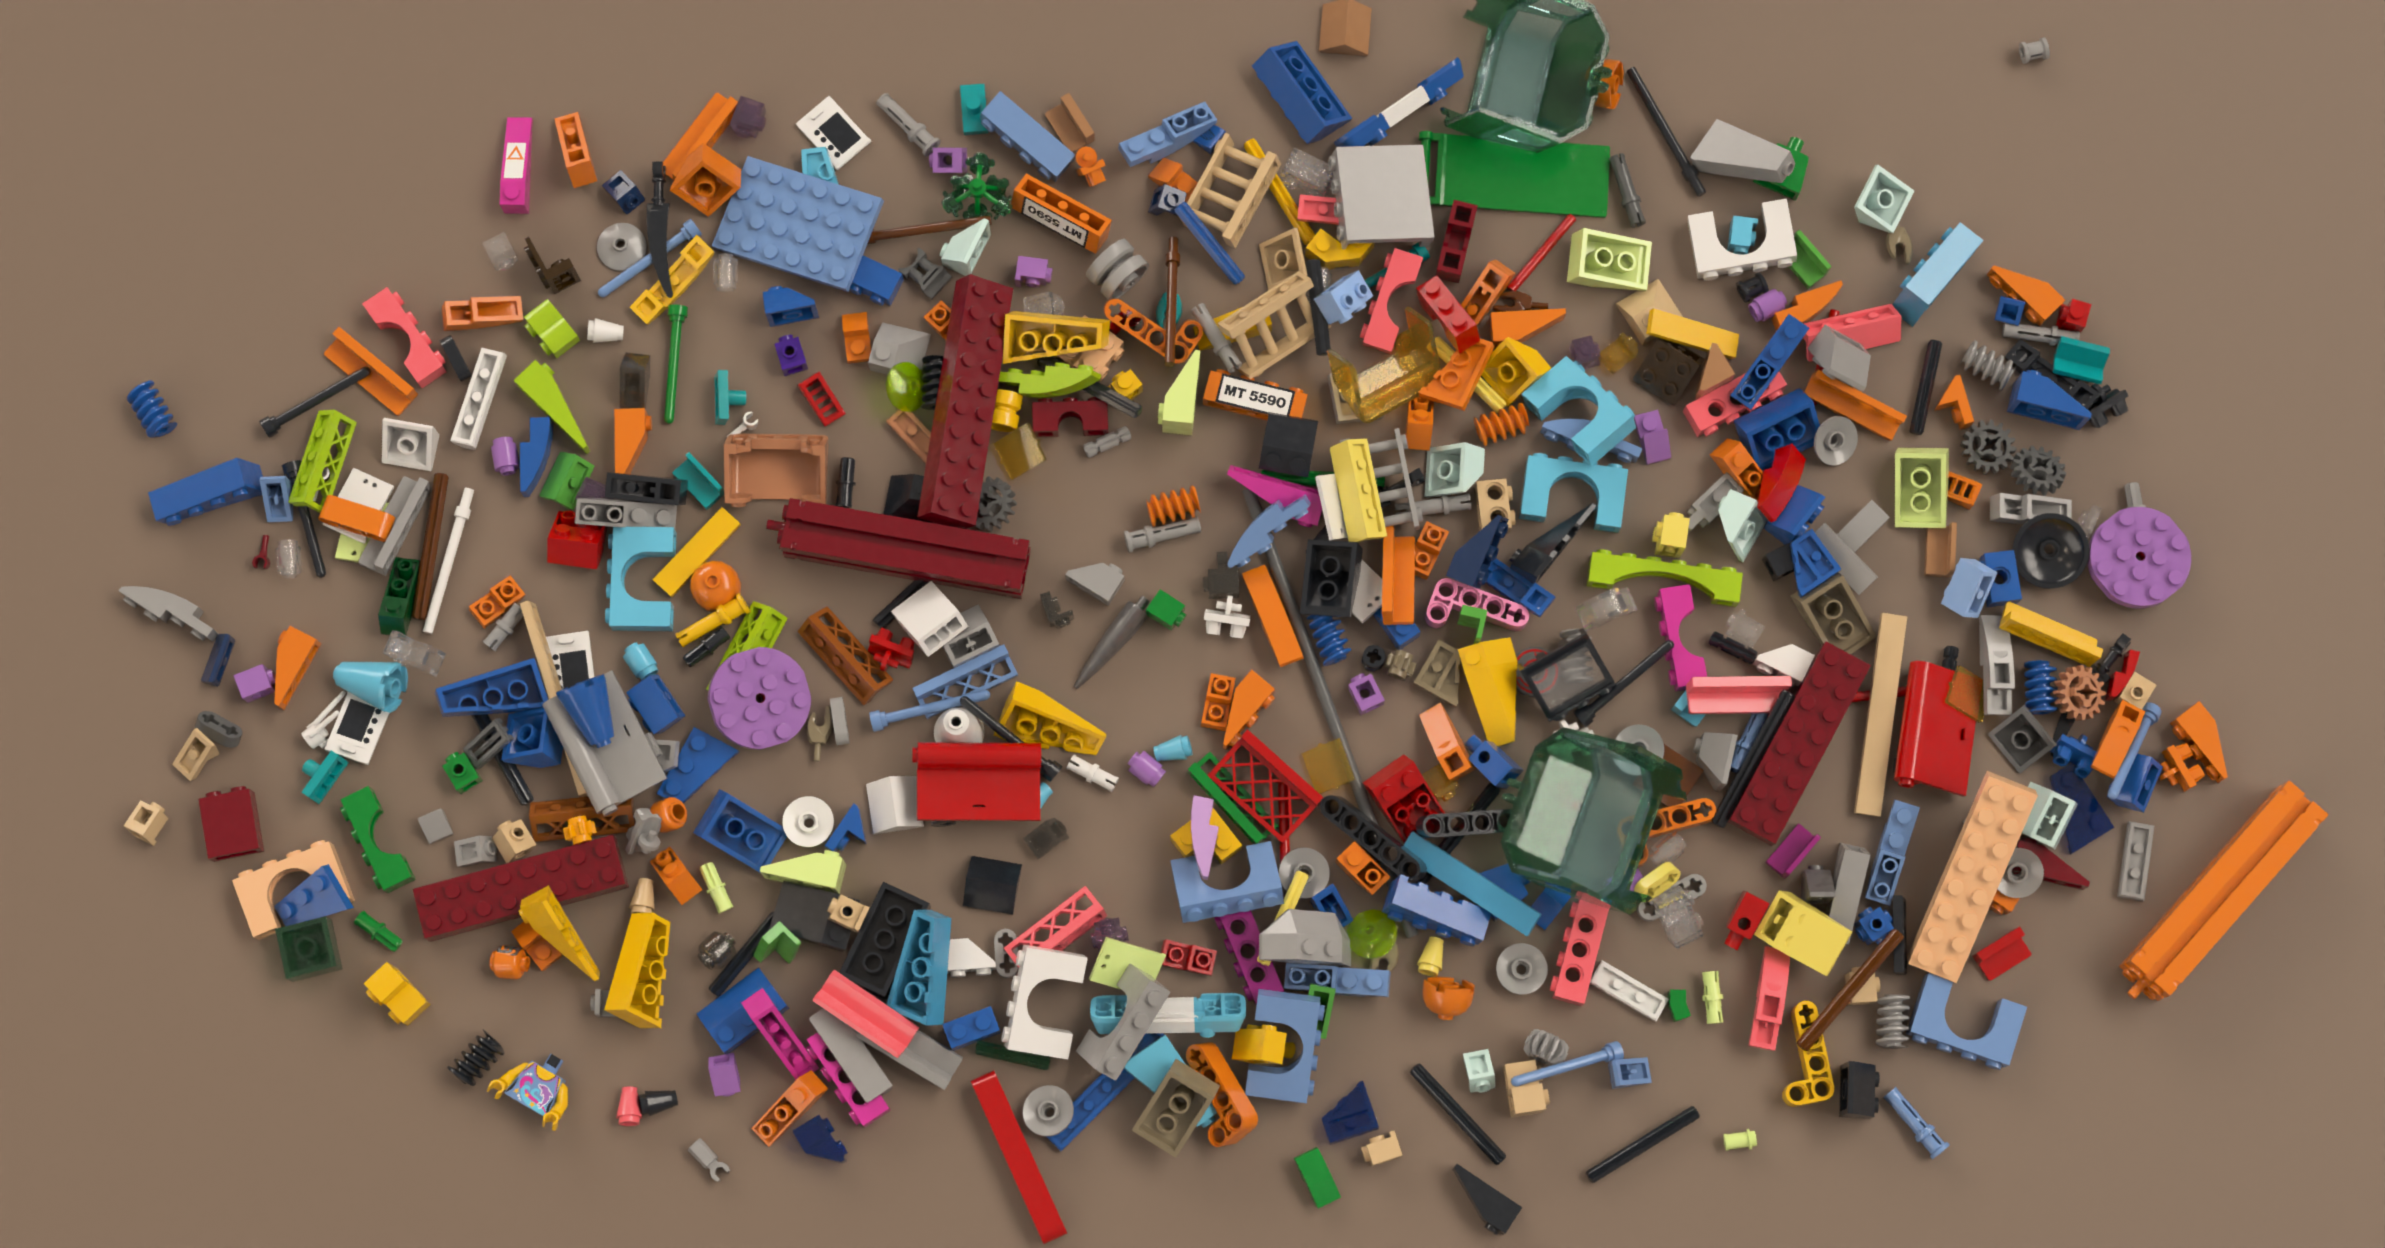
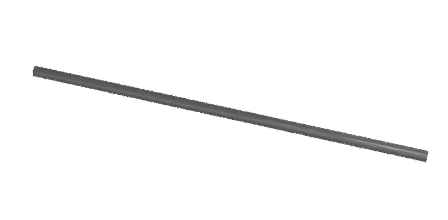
(1320, 684)

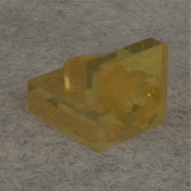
(1619, 353)
(1440, 784)

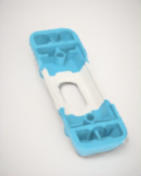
(1177, 1015)

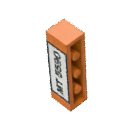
(1061, 213)
(1252, 397)

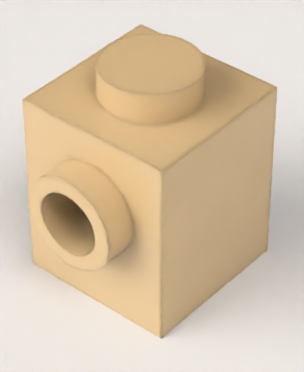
(2136, 691)
(513, 840)
(1868, 992)

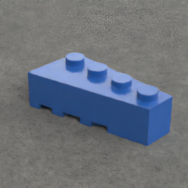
(494, 692)

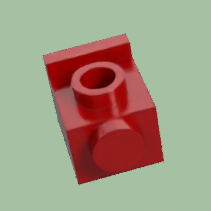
(2073, 316)

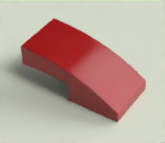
(2120, 679)

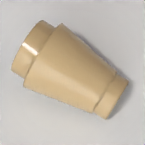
(643, 897)

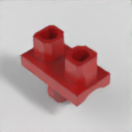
(891, 653)

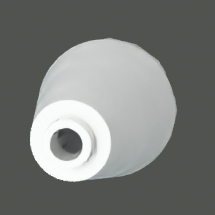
(969, 729)

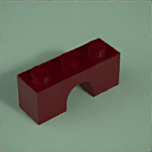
(1456, 241)
(1049, 414)

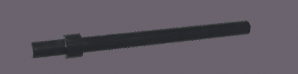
(1689, 171)

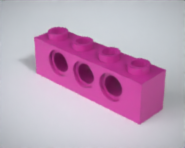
(864, 1113)

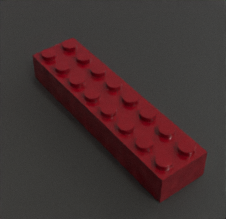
(1799, 743)
(497, 892)

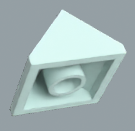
(1882, 200)

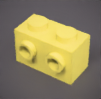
(1671, 535)

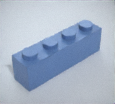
(1027, 137)

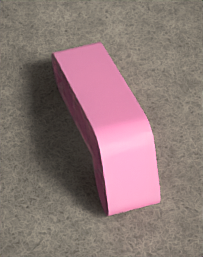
(1482, 599)

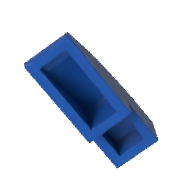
(535, 453)

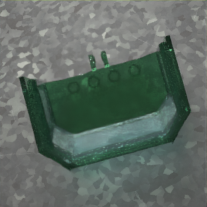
(1535, 72)
(1587, 816)

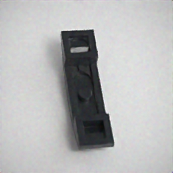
(2028, 358)

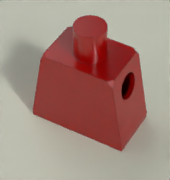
(1747, 907)

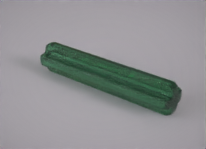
(1002, 1053)

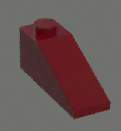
(2055, 869)

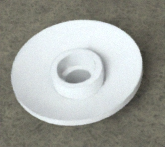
(801, 810)

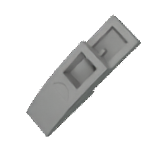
(624, 513)
(162, 604)
(1998, 666)

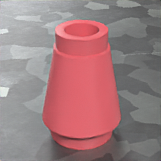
(629, 1107)

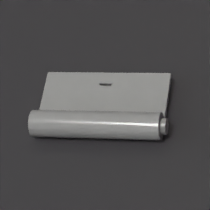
(617, 769)

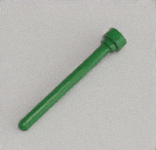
(677, 316)

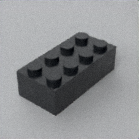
(881, 940)

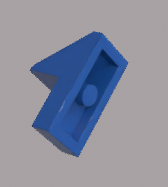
(850, 824)

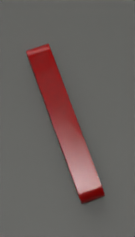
(1018, 1157)

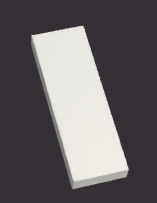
(1628, 991)

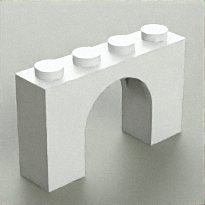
(1714, 260)
(1036, 966)

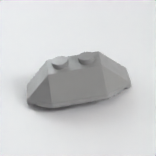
(1306, 939)

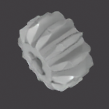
(1545, 1047)

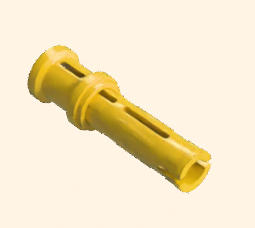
(723, 615)

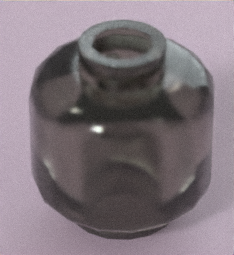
(717, 950)

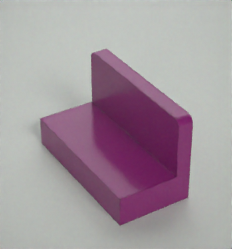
(1792, 851)

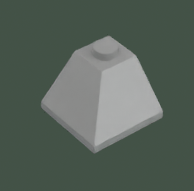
(897, 345)
(1715, 757)

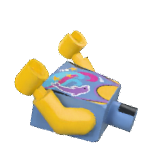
(536, 1088)

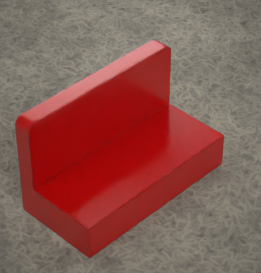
(2002, 954)

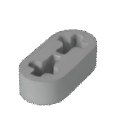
(839, 721)
(999, 953)

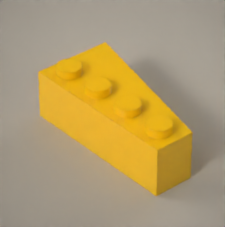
(1047, 335)
(640, 971)

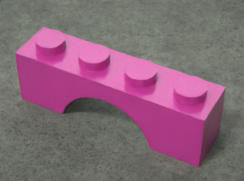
(1675, 605)

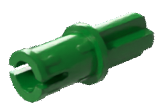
(378, 931)

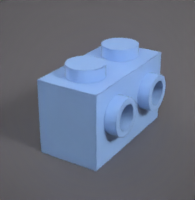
(1343, 298)
(1969, 587)

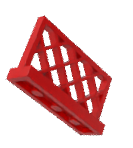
(1279, 769)

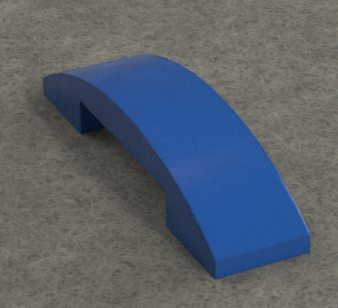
(1518, 588)

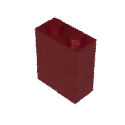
(231, 824)

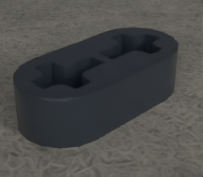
(455, 358)

